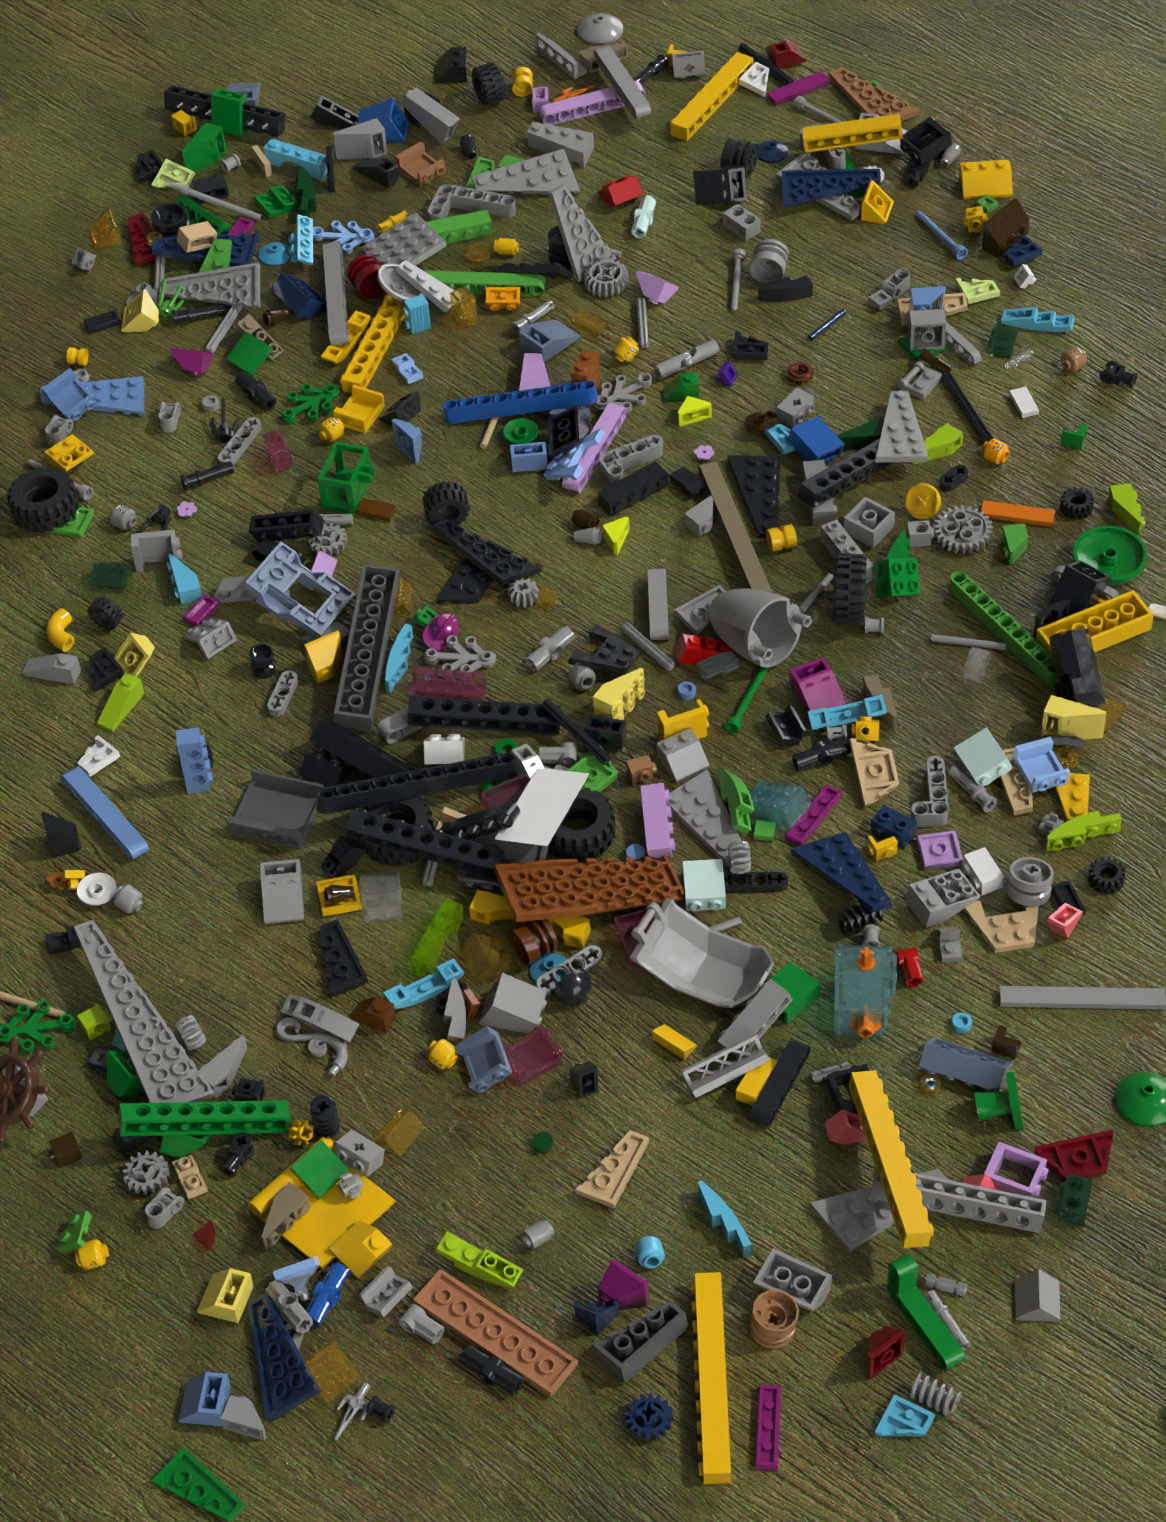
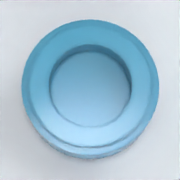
(961, 1023)

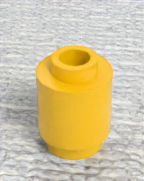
(506, 246)

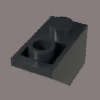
(342, 856)

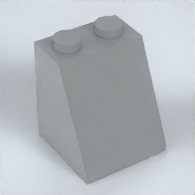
(513, 1005)

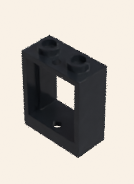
(926, 127)
(842, 1077)

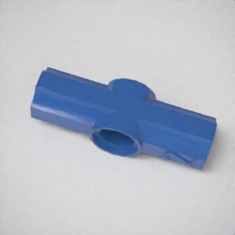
(327, 1293)

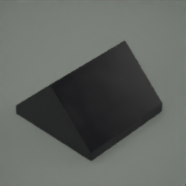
(403, 409)
(61, 835)

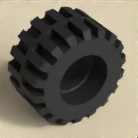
(488, 84)
(446, 502)

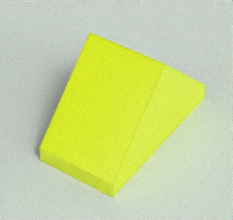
(693, 411)
(615, 533)

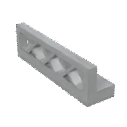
(560, 57)
(728, 1072)

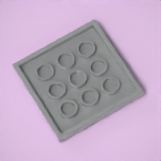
(407, 240)

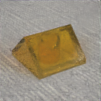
(105, 231)

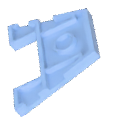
(565, 463)

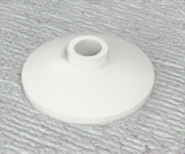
(94, 883)

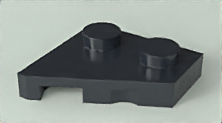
(148, 166)
(749, 348)
(103, 669)

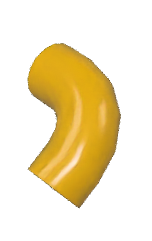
(55, 630)

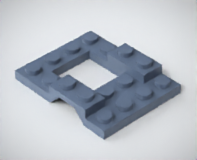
(277, 576)

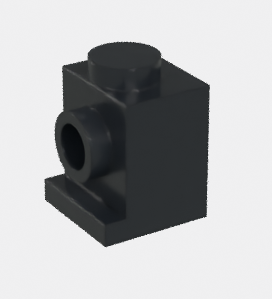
(249, 1090)

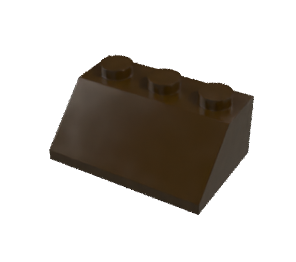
(1005, 228)

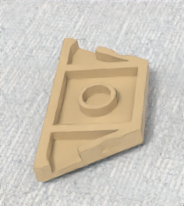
(874, 771)

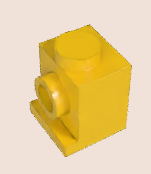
(184, 123)

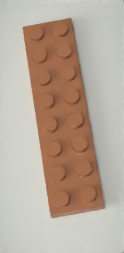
(496, 1332)

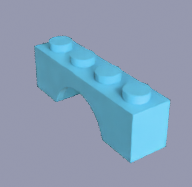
(311, 161)

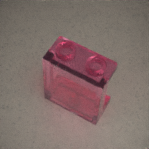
(533, 1056)

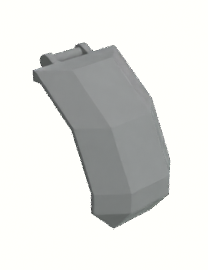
(699, 958)

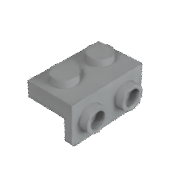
(384, 1292)

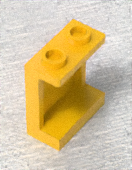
(360, 409)
(693, 719)

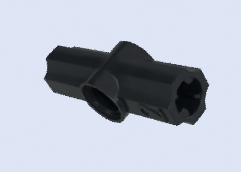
(255, 390)
(821, 754)
(491, 1370)

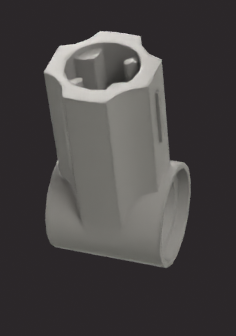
(564, 755)
(417, 1321)

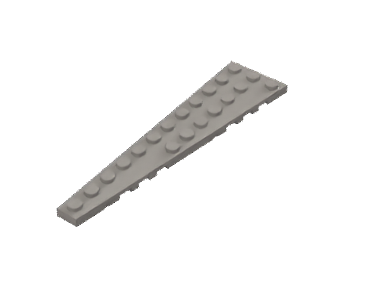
(152, 1047)

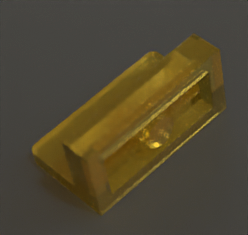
(400, 1132)

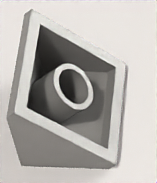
(1037, 1297)

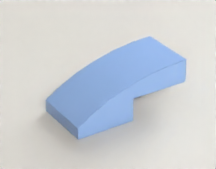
(406, 368)

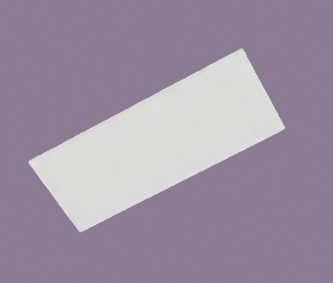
(543, 806)

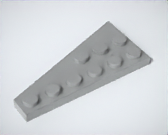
(842, 204)
(224, 286)

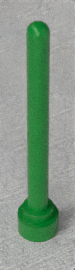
(734, 723)

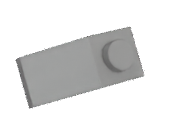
(700, 517)
(242, 1418)

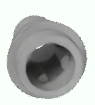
(950, 154)
(588, 536)

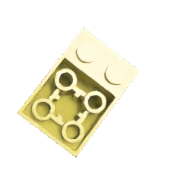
(619, 695)
(1072, 719)

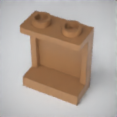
(419, 165)

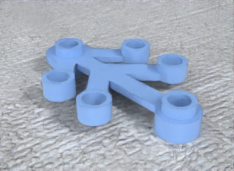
(359, 237)

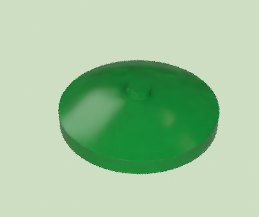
(1112, 552)

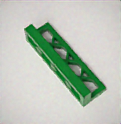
(205, 214)

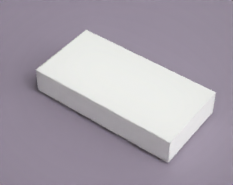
(1024, 402)

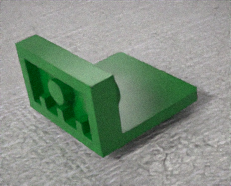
(897, 577)

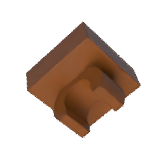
(472, 1003)

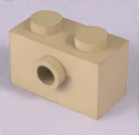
(196, 236)

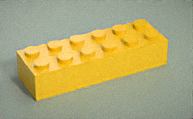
(1107, 622)

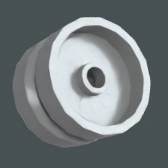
(1030, 881)

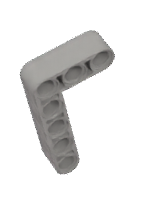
(470, 199)

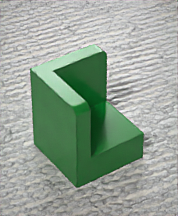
(1075, 439)

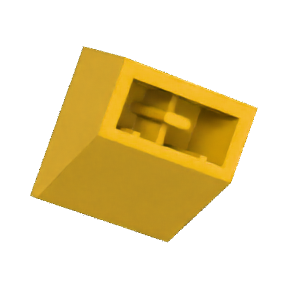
(67, 453)

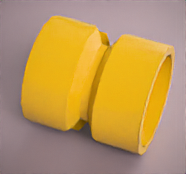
(522, 81)
(781, 538)

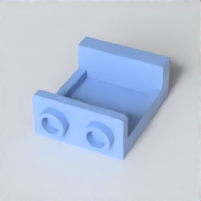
(1040, 765)

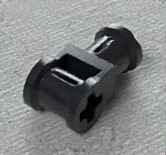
(916, 173)
(1118, 374)
(238, 1154)

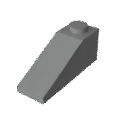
(54, 667)

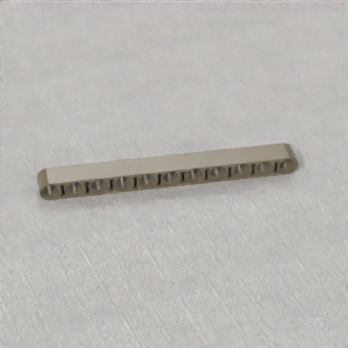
(733, 527)

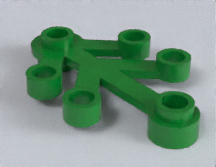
(328, 393)
(32, 1027)

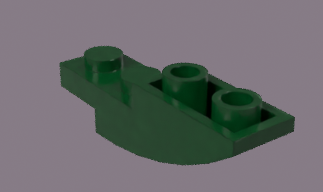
(305, 192)

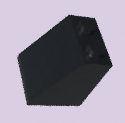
(1080, 585)

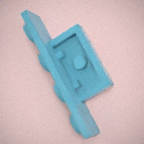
(302, 241)

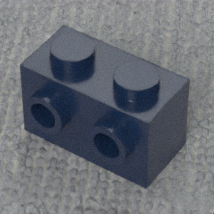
(892, 823)

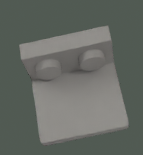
(211, 636)

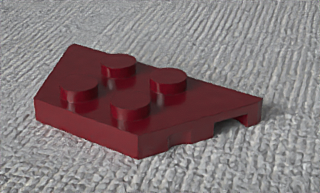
(1078, 1156)

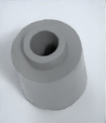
(537, 1234)

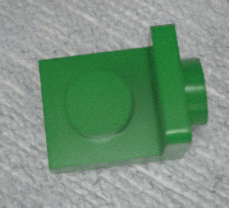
(424, 617)

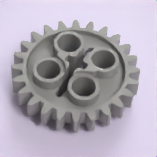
(953, 532)

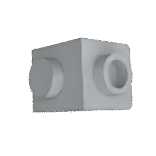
(84, 259)

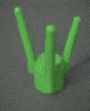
(165, 308)

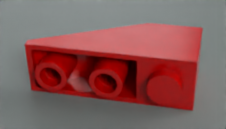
(693, 649)

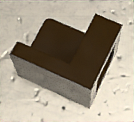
(1004, 1045)

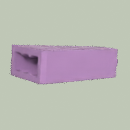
(533, 372)

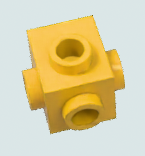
(975, 219)
(872, 725)

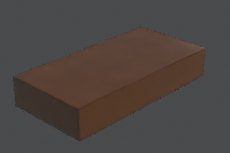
(376, 509)

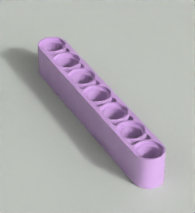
(582, 105)
(610, 423)

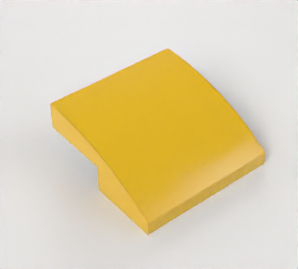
(348, 905)

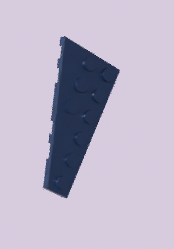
(844, 866)

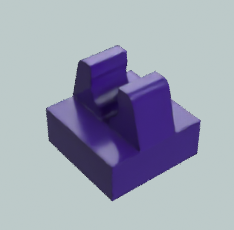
(726, 374)

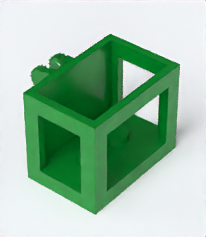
(348, 484)

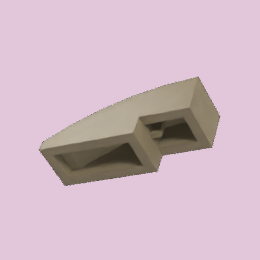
(871, 688)

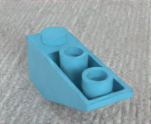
(186, 581)

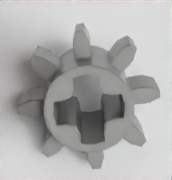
(350, 1185)

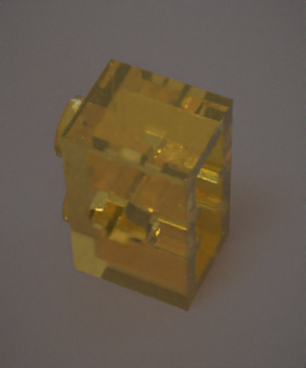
(463, 307)

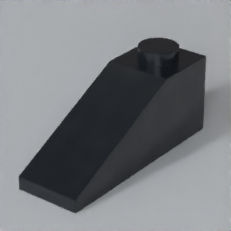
(333, 114)

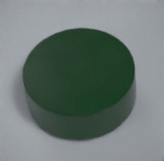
(542, 1142)

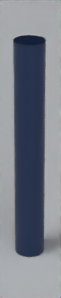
(827, 324)

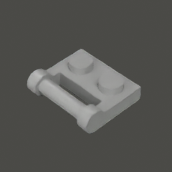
(923, 384)

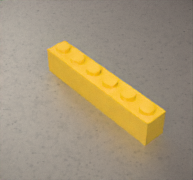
(852, 133)

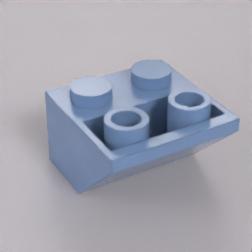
(528, 457)
(205, 1399)

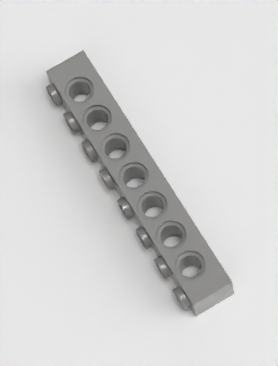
(974, 1202)

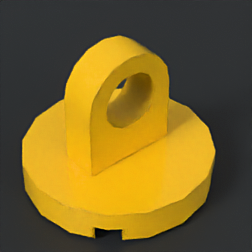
(923, 501)

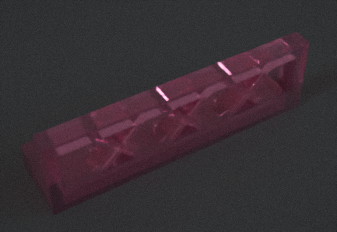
(449, 687)

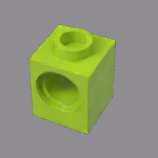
(94, 1022)

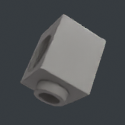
(920, 533)

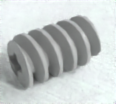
(935, 1395)

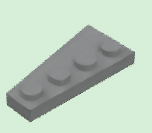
(427, 285)

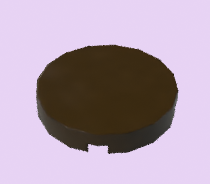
(759, 421)

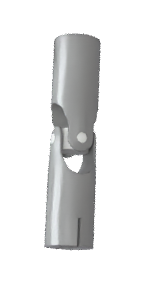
(687, 358)

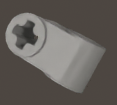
(897, 283)
(169, 416)
(58, 430)
(165, 1205)

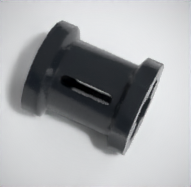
(380, 1409)

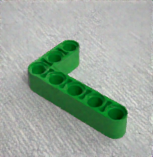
(920, 1314)

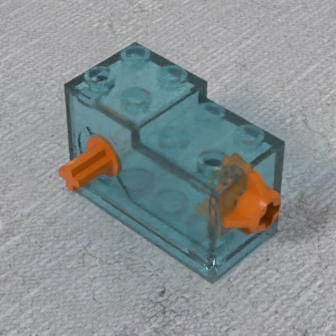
(862, 989)

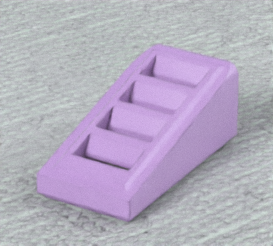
(539, 97)

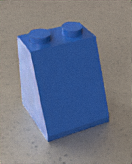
(390, 117)

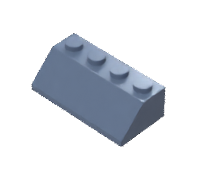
(965, 1065)

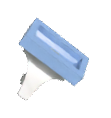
(298, 1276)

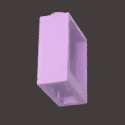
(1021, 1157)

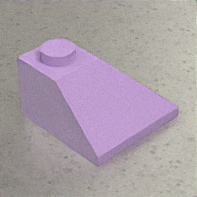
(655, 287)

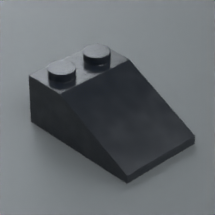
(567, 429)

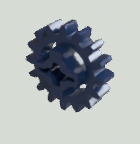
(639, 1411)

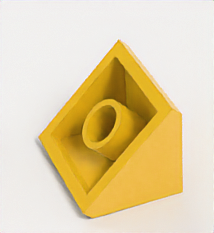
(876, 204)

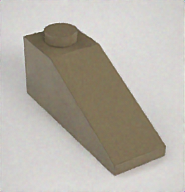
(587, 59)

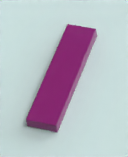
(798, 88)
(814, 815)
(768, 1427)

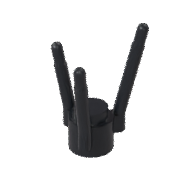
(224, 432)
(159, 515)

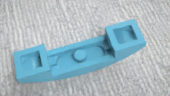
(847, 713)
(425, 987)

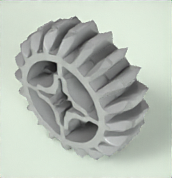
(606, 278)

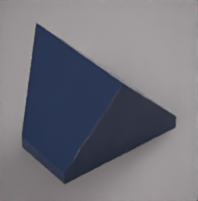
(596, 1316)

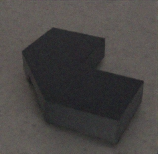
(330, 169)

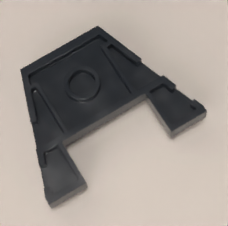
(613, 655)

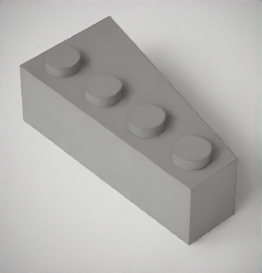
(550, 138)

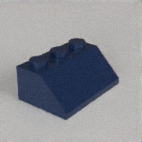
(298, 296)

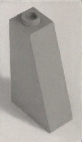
(432, 115)

